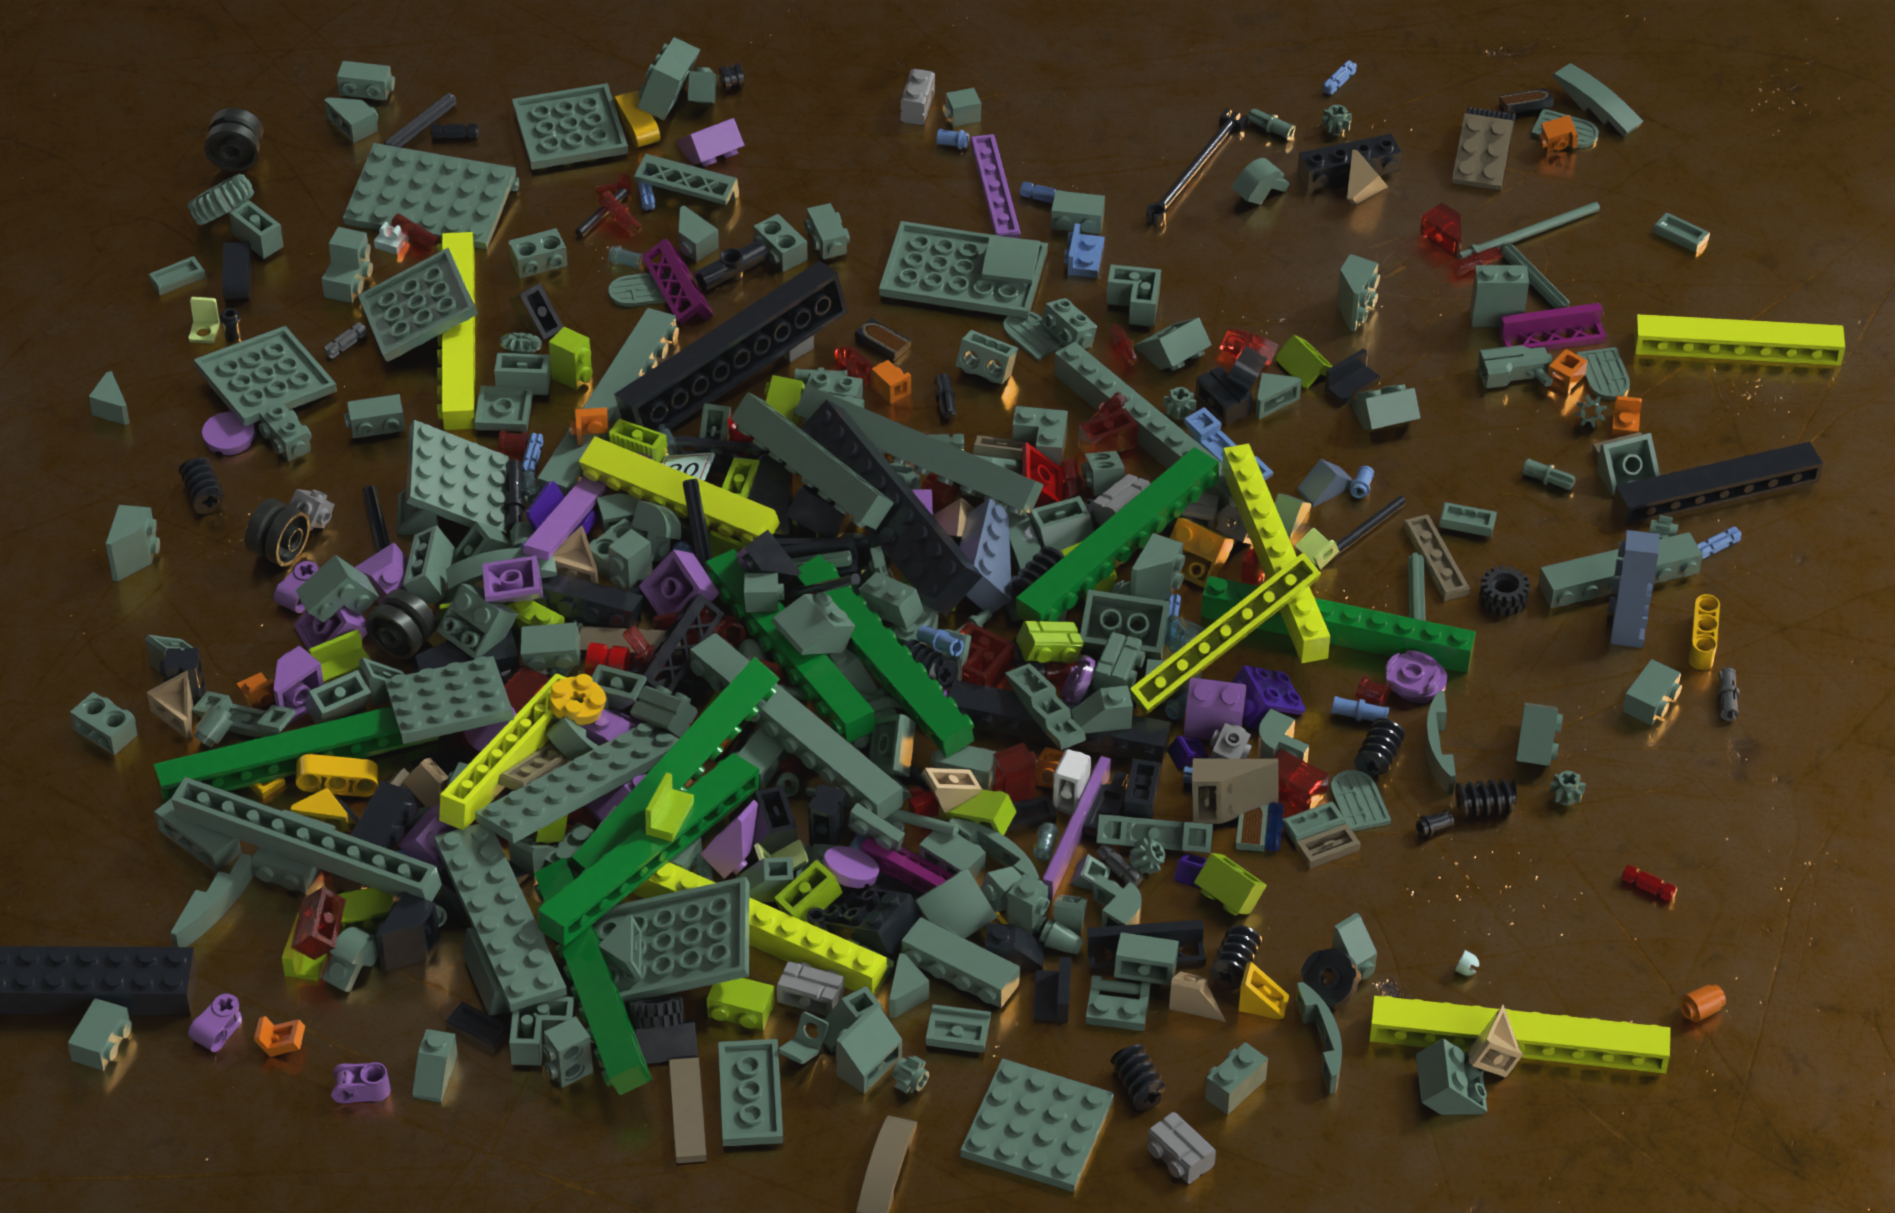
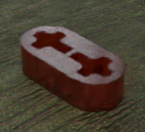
(857, 362)

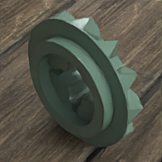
(520, 343)

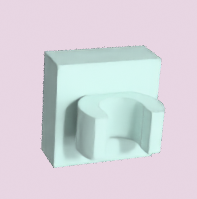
(390, 239)

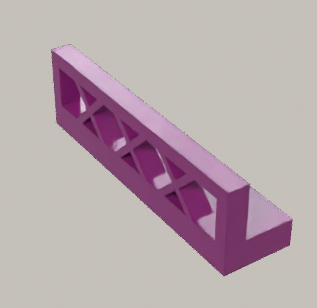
(684, 279)
(1551, 324)
(906, 867)

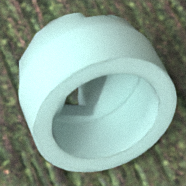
(1466, 960)

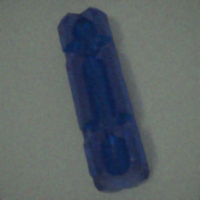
(1274, 826)

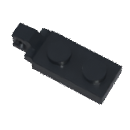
(1108, 801)

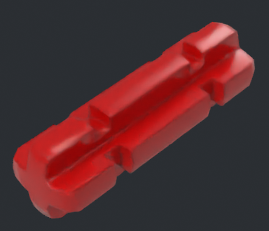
(1649, 882)

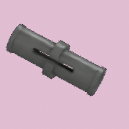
(1728, 694)

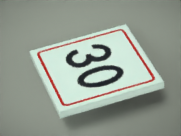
(691, 464)

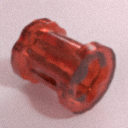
(512, 442)
(942, 491)
(1373, 691)

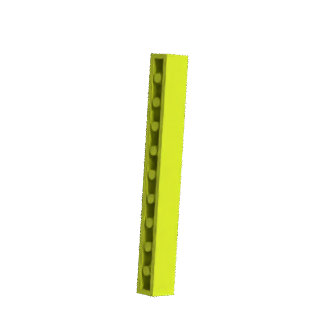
(458, 346)
(1273, 549)
(786, 935)
(1537, 1034)

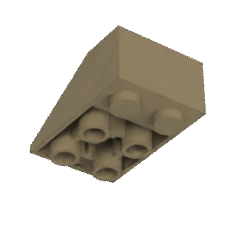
(1232, 787)

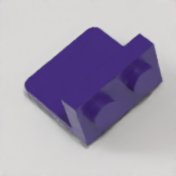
(546, 502)
(1267, 691)

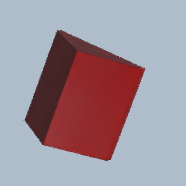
(1045, 471)

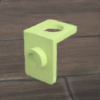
(204, 317)
(1317, 548)
(793, 850)

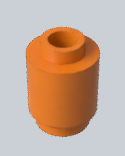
(1702, 1002)

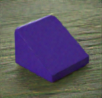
(1186, 749)
(1189, 868)

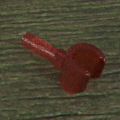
(623, 181)

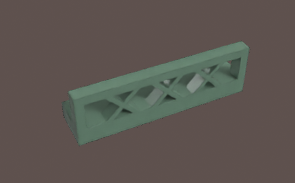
(687, 179)

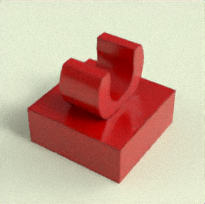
(923, 803)

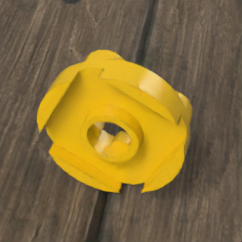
(580, 688)

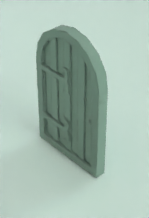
(1586, 130)
(637, 290)
(1031, 335)
(1605, 373)
(1359, 800)

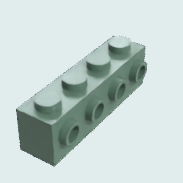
(961, 962)

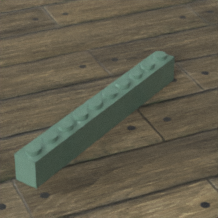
(638, 355)
(1155, 431)
(932, 455)
(803, 733)
(305, 841)

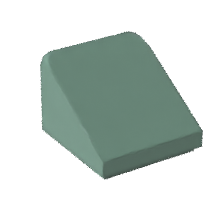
(1087, 871)

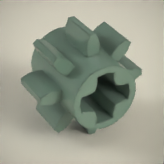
(1336, 120)
(1179, 403)
(1589, 403)
(1664, 527)
(1567, 788)
(1147, 856)
(910, 1074)

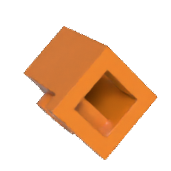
(1558, 134)
(1567, 371)
(890, 382)

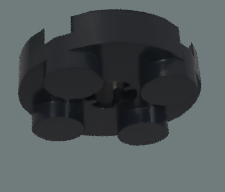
(1346, 976)

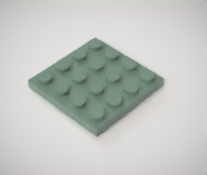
(569, 126)
(417, 304)
(263, 374)
(455, 477)
(448, 699)
(1037, 1125)

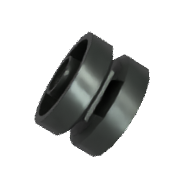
(233, 139)
(277, 532)
(401, 624)

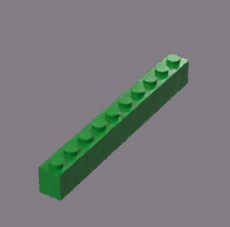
(1118, 538)
(1358, 627)
(894, 665)
(812, 673)
(277, 754)
(683, 759)
(643, 855)
(598, 993)

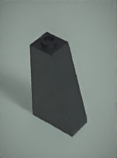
(774, 490)
(504, 653)

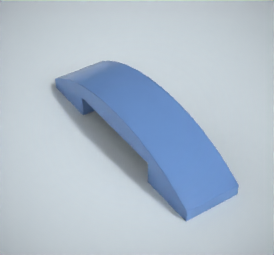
(1207, 433)

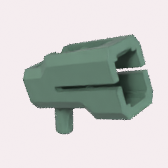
(1513, 363)

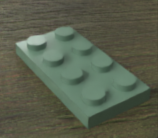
(750, 1092)

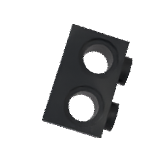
(1142, 789)

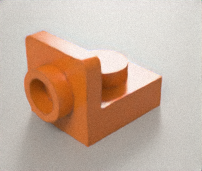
(1626, 416)
(589, 422)
(257, 691)
(1047, 765)

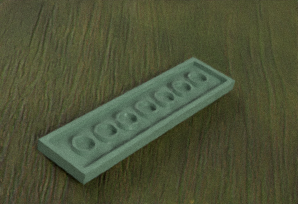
(576, 783)
(500, 916)

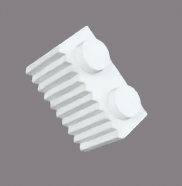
(1070, 780)

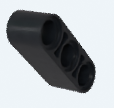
(236, 270)
(1246, 369)

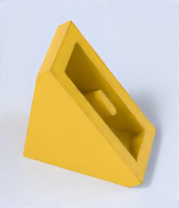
(324, 808)
(1261, 995)

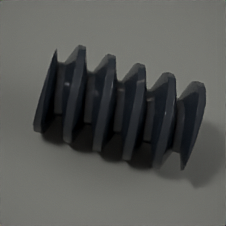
(202, 484)
(1036, 568)
(936, 664)
(1379, 747)
(1486, 796)
(1233, 955)
(1139, 1076)

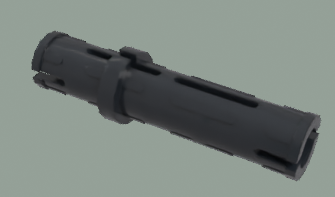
(514, 503)

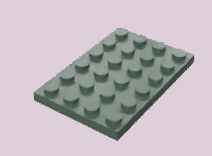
(430, 190)
(947, 268)
(686, 939)

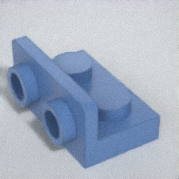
(1084, 253)

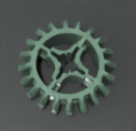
(220, 199)

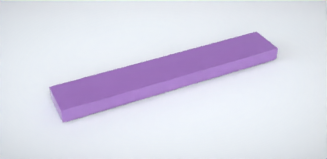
(994, 186)
(564, 518)
(1073, 832)

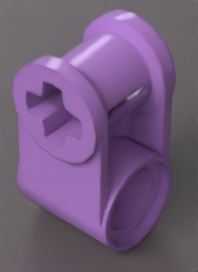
(285, 591)
(216, 1023)
(361, 1082)

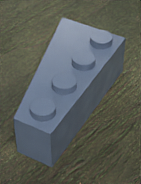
(988, 548)
(1633, 587)

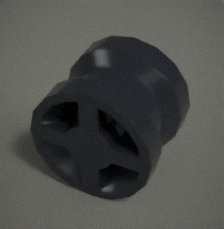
(731, 76)

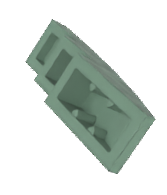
(1598, 98)
(1022, 538)
(1044, 706)
(208, 907)

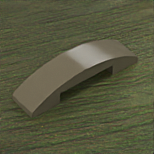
(885, 1165)

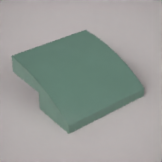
(1010, 259)
(957, 905)

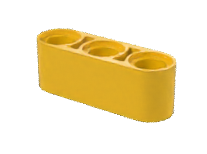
(637, 122)
(1704, 632)
(337, 774)

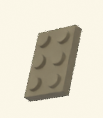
(1482, 151)

